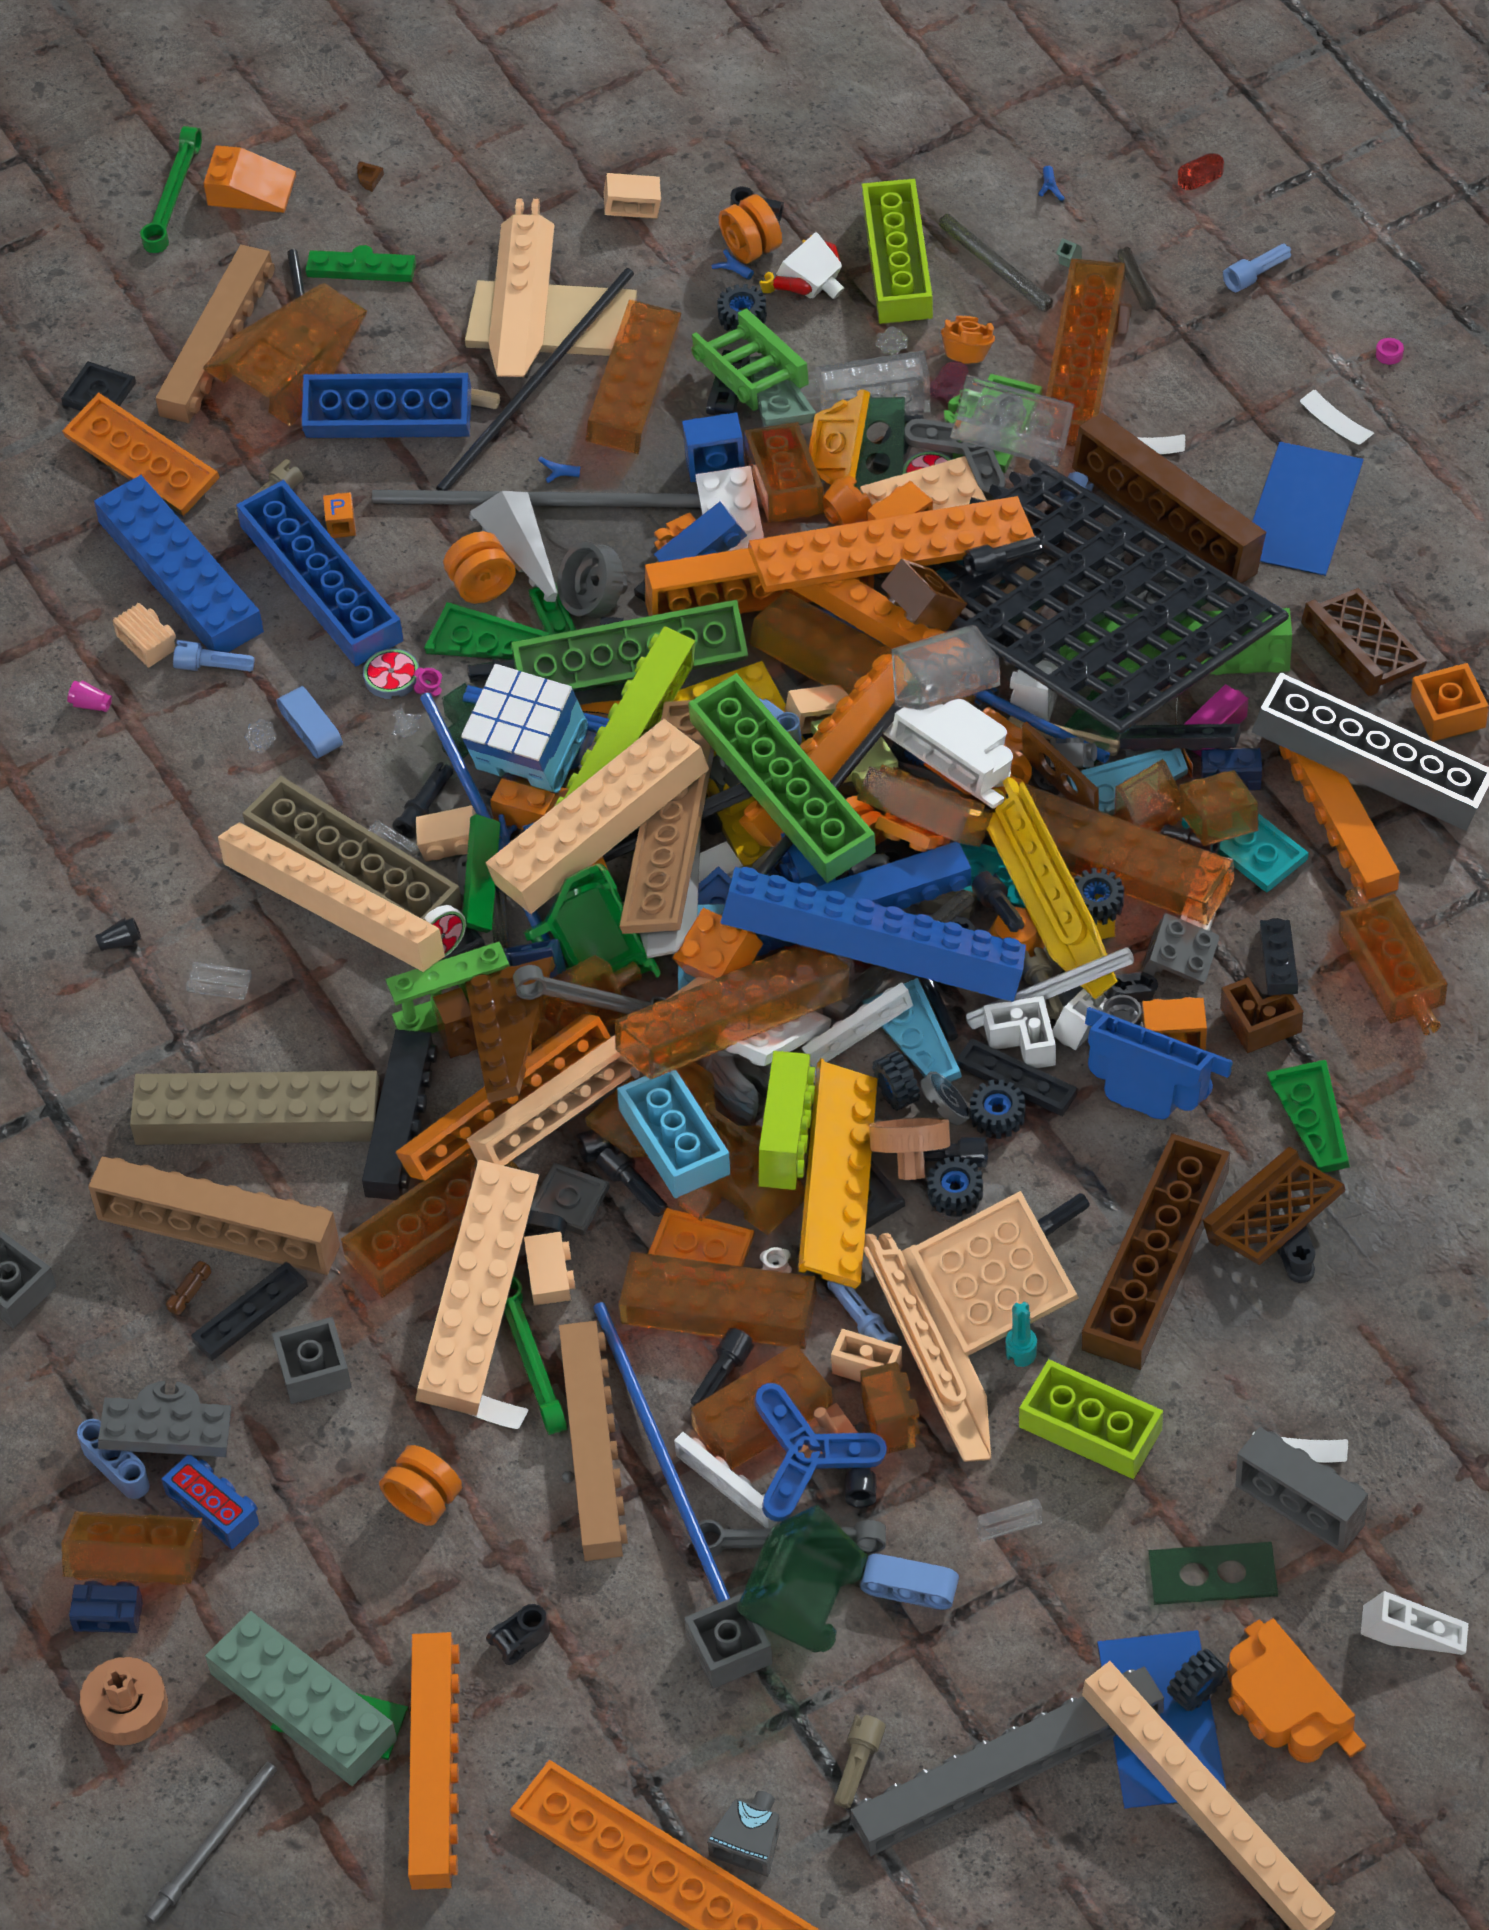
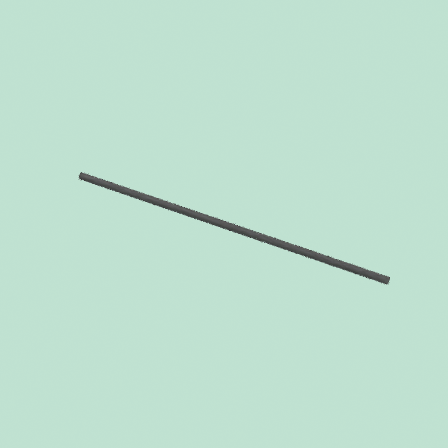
(544, 498)

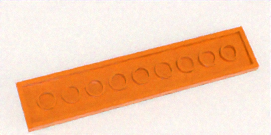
(880, 543)
(644, 1857)

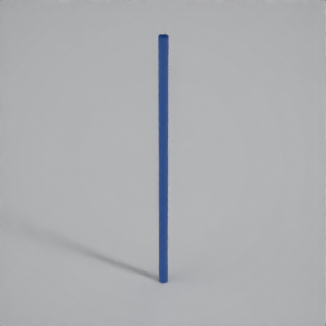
(1013, 710)
(465, 778)
(661, 1453)

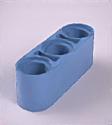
(309, 722)
(118, 1470)
(909, 1581)

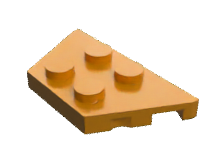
(838, 437)

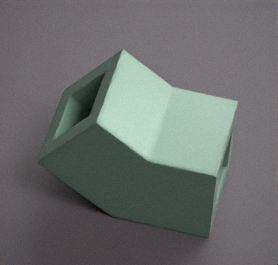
(1067, 251)

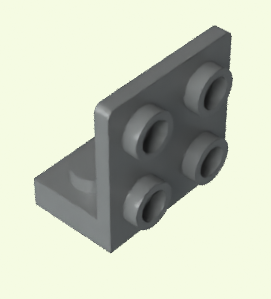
(1180, 949)

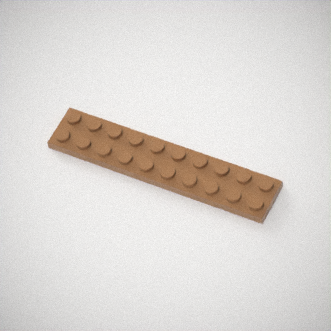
(667, 847)

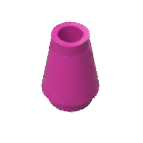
(88, 697)

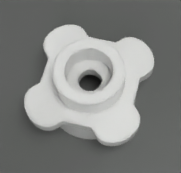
(774, 1255)

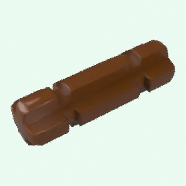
(188, 1287)

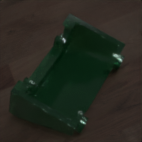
(800, 1578)

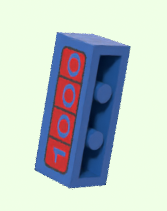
(212, 1499)

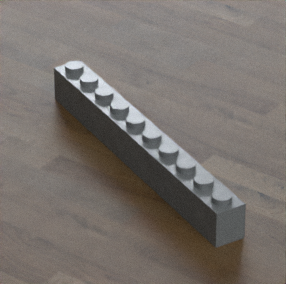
(989, 1769)

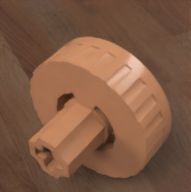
(909, 1140)
(118, 1687)

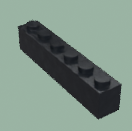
(398, 1113)

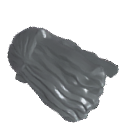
(734, 1088)

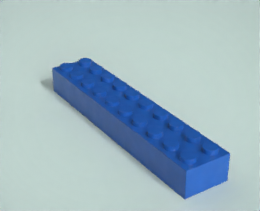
(874, 933)

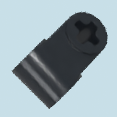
(1298, 1255)
(517, 1636)

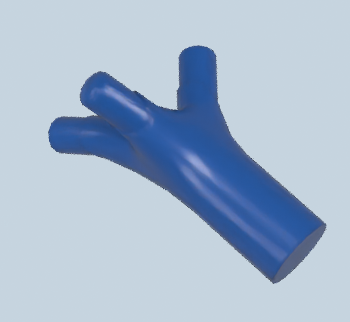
(1049, 183)
(734, 265)
(560, 469)
(505, 832)

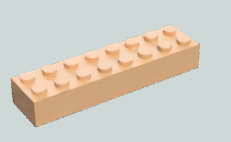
(597, 815)
(477, 1288)

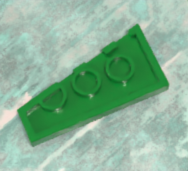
(476, 634)
(1312, 1109)

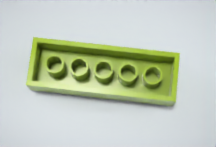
(897, 251)

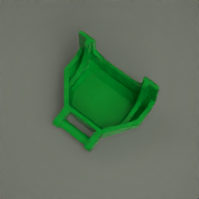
(588, 923)

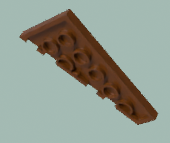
(504, 1027)

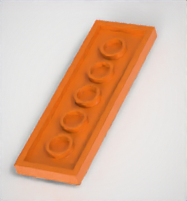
(140, 450)

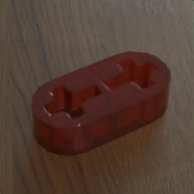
(1200, 171)

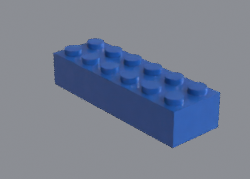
(386, 405)

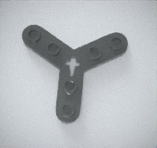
(936, 436)

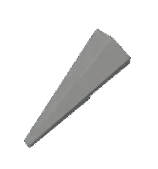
(513, 522)

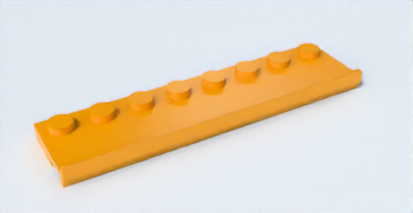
(838, 1174)

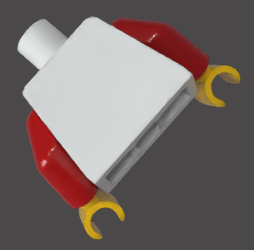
(808, 270)

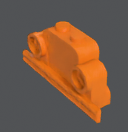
(1287, 1696)

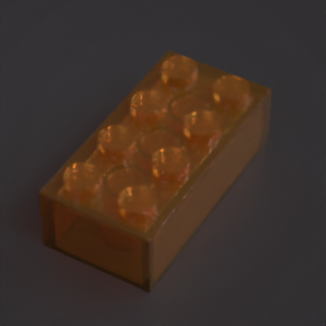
(783, 472)
(925, 804)
(729, 1417)
(132, 1547)

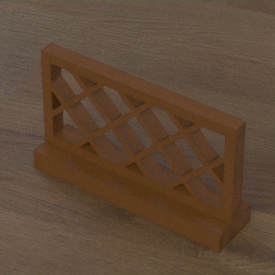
(1346, 648)
(1257, 1196)

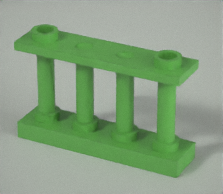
(760, 340)
(436, 978)

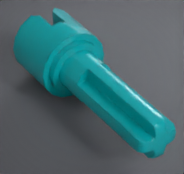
(1021, 1341)

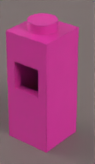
(1224, 707)

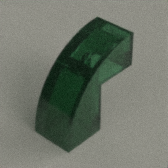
(458, 713)

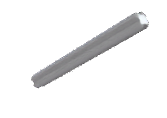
(1064, 981)

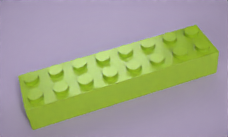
(641, 708)

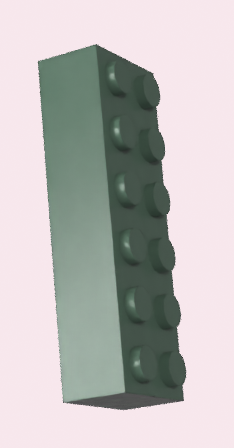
(301, 1698)

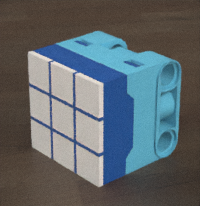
(525, 728)

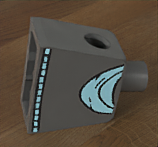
(747, 1834)

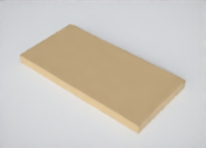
(564, 310)

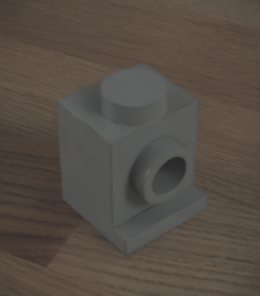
(1076, 751)

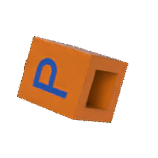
(339, 515)

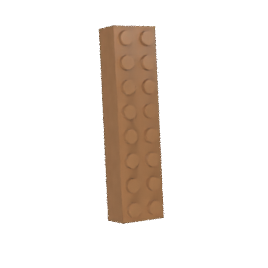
(214, 1215)

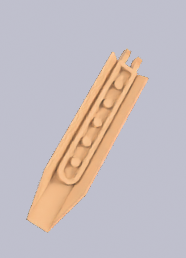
(520, 291)
(933, 1346)

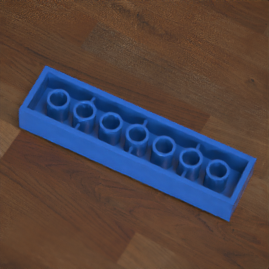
(178, 566)
(319, 572)

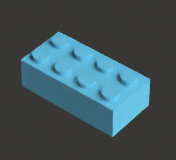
(674, 1132)

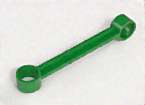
(189, 144)
(549, 1406)

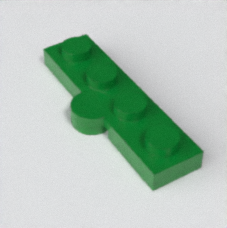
(361, 265)

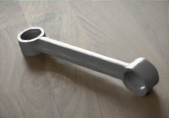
(574, 992)
(867, 1534)

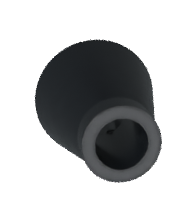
(119, 935)

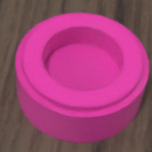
(1389, 351)

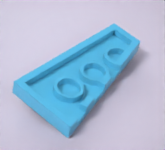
(1112, 774)
(920, 1035)

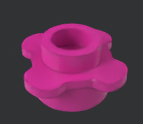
(432, 676)

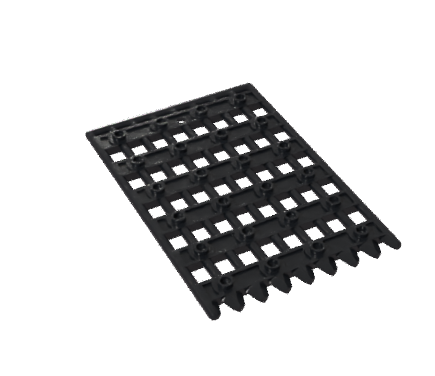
(1104, 602)

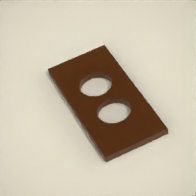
(1033, 748)

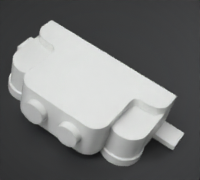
(958, 744)

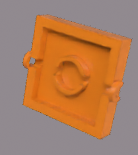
(919, 837)

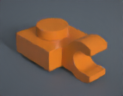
(672, 529)

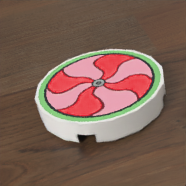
(451, 926)

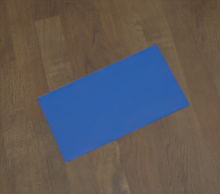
(1305, 506)
(1162, 1658)

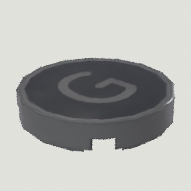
(949, 1099)

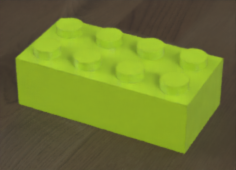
(786, 1120)
(1091, 1418)

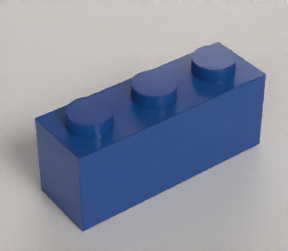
(711, 533)

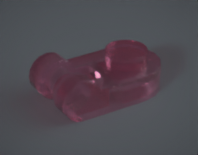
(949, 381)

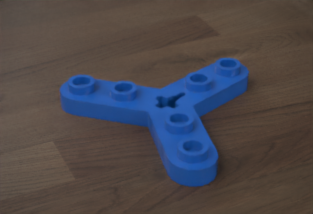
(793, 1432)

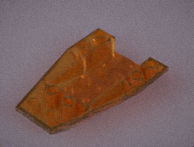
(292, 341)

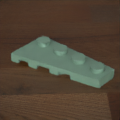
(782, 402)

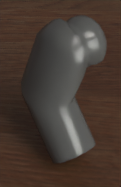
(874, 860)

